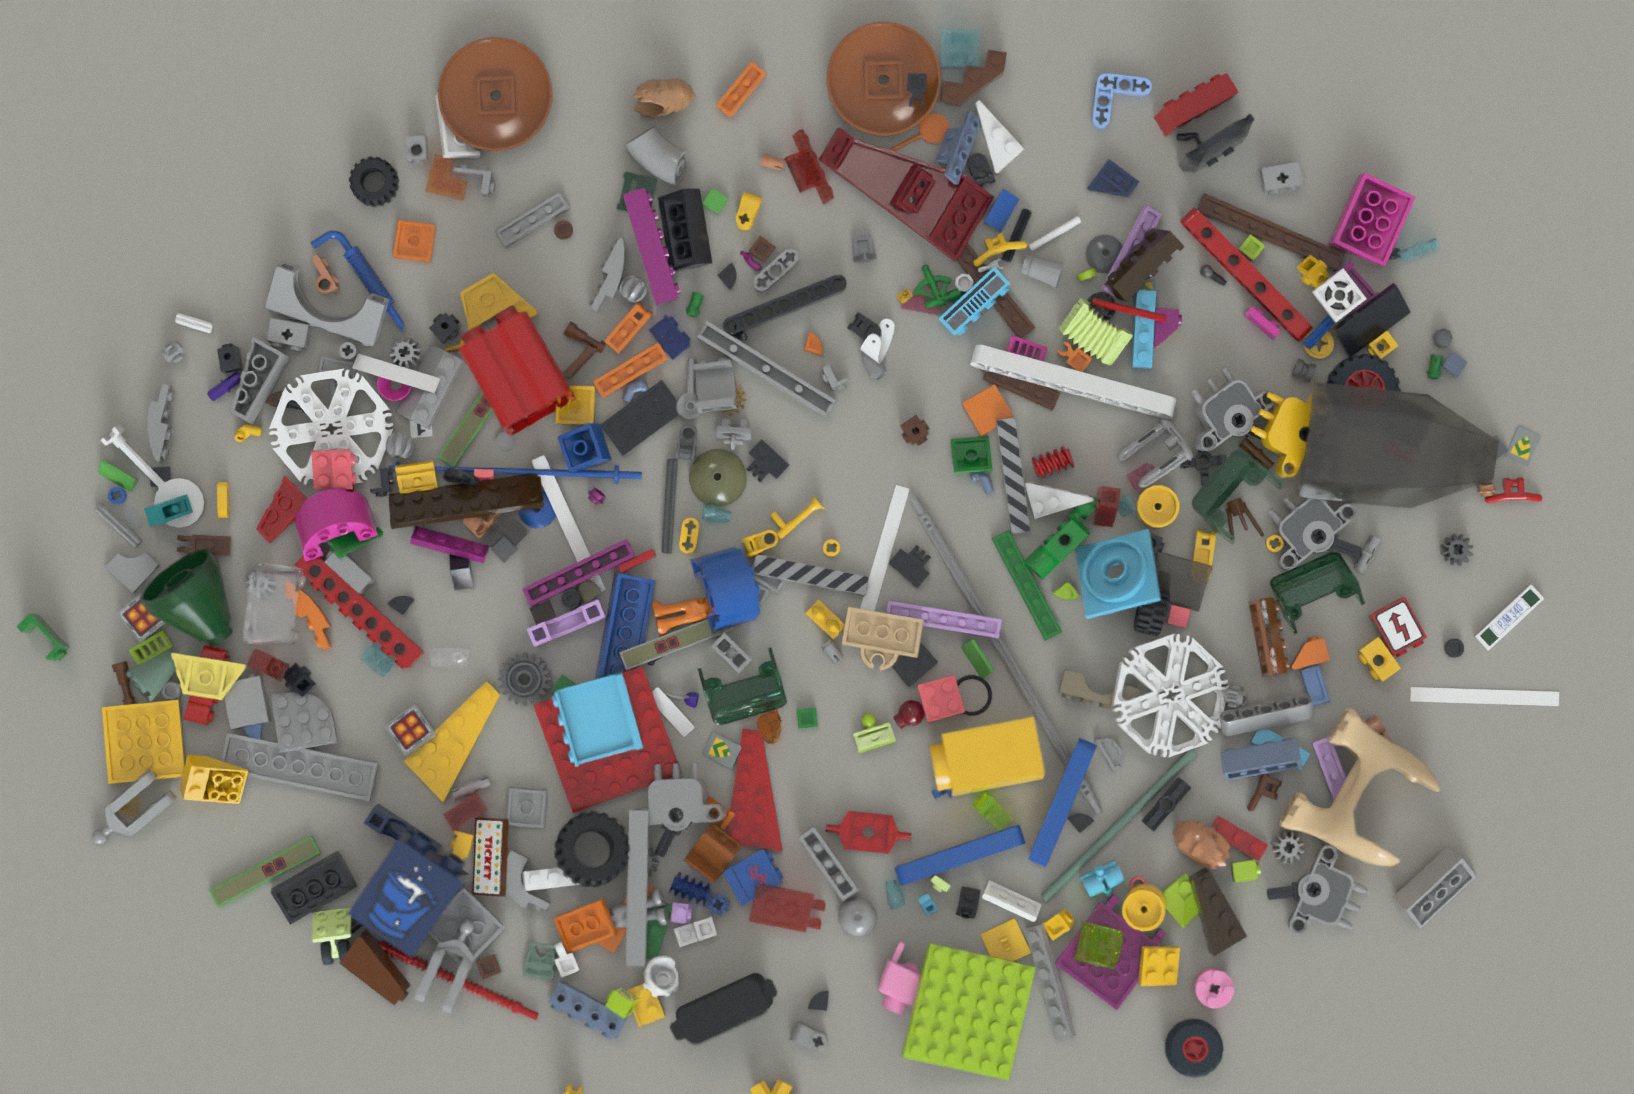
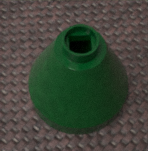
(191, 597)

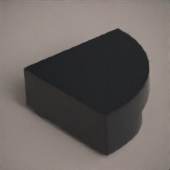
(728, 276)
(401, 603)
(1080, 821)
(819, 1001)

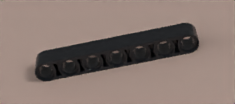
(791, 297)

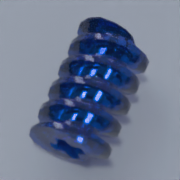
(690, 888)

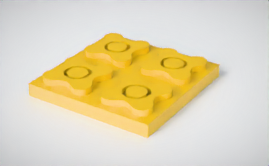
(143, 739)

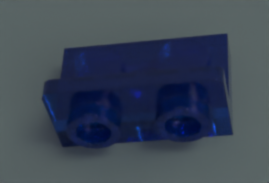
(670, 337)

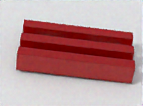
(637, 560)

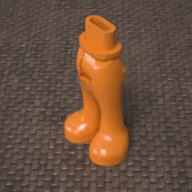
(694, 610)

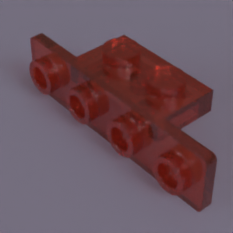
(806, 168)

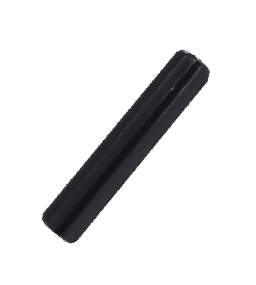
(1017, 233)

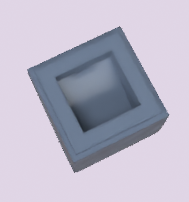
(1454, 364)

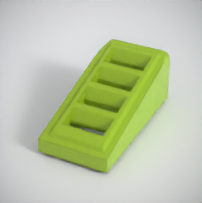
(133, 651)

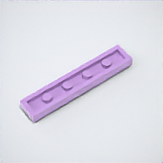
(1146, 220)

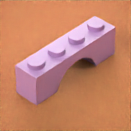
(566, 623)

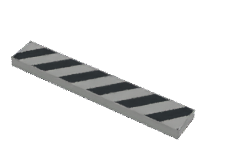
(1013, 475)
(810, 575)

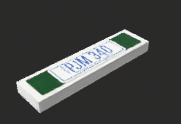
(1509, 617)

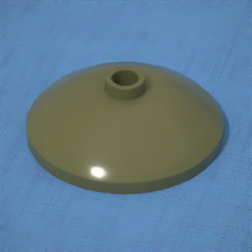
(721, 491)

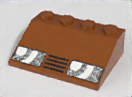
(1268, 637)

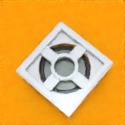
(1337, 296)

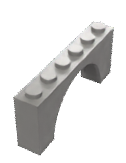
(287, 298)

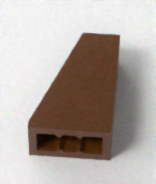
(375, 968)

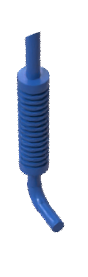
(362, 269)

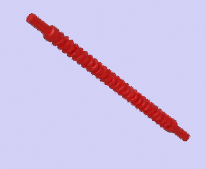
(515, 1006)

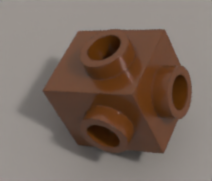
(915, 423)

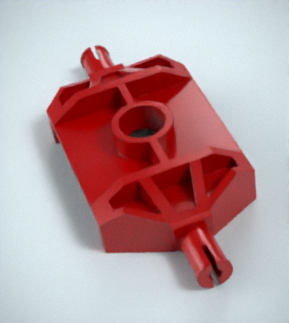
(852, 832)

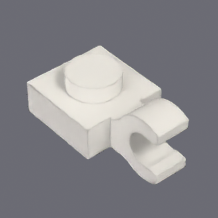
(566, 962)

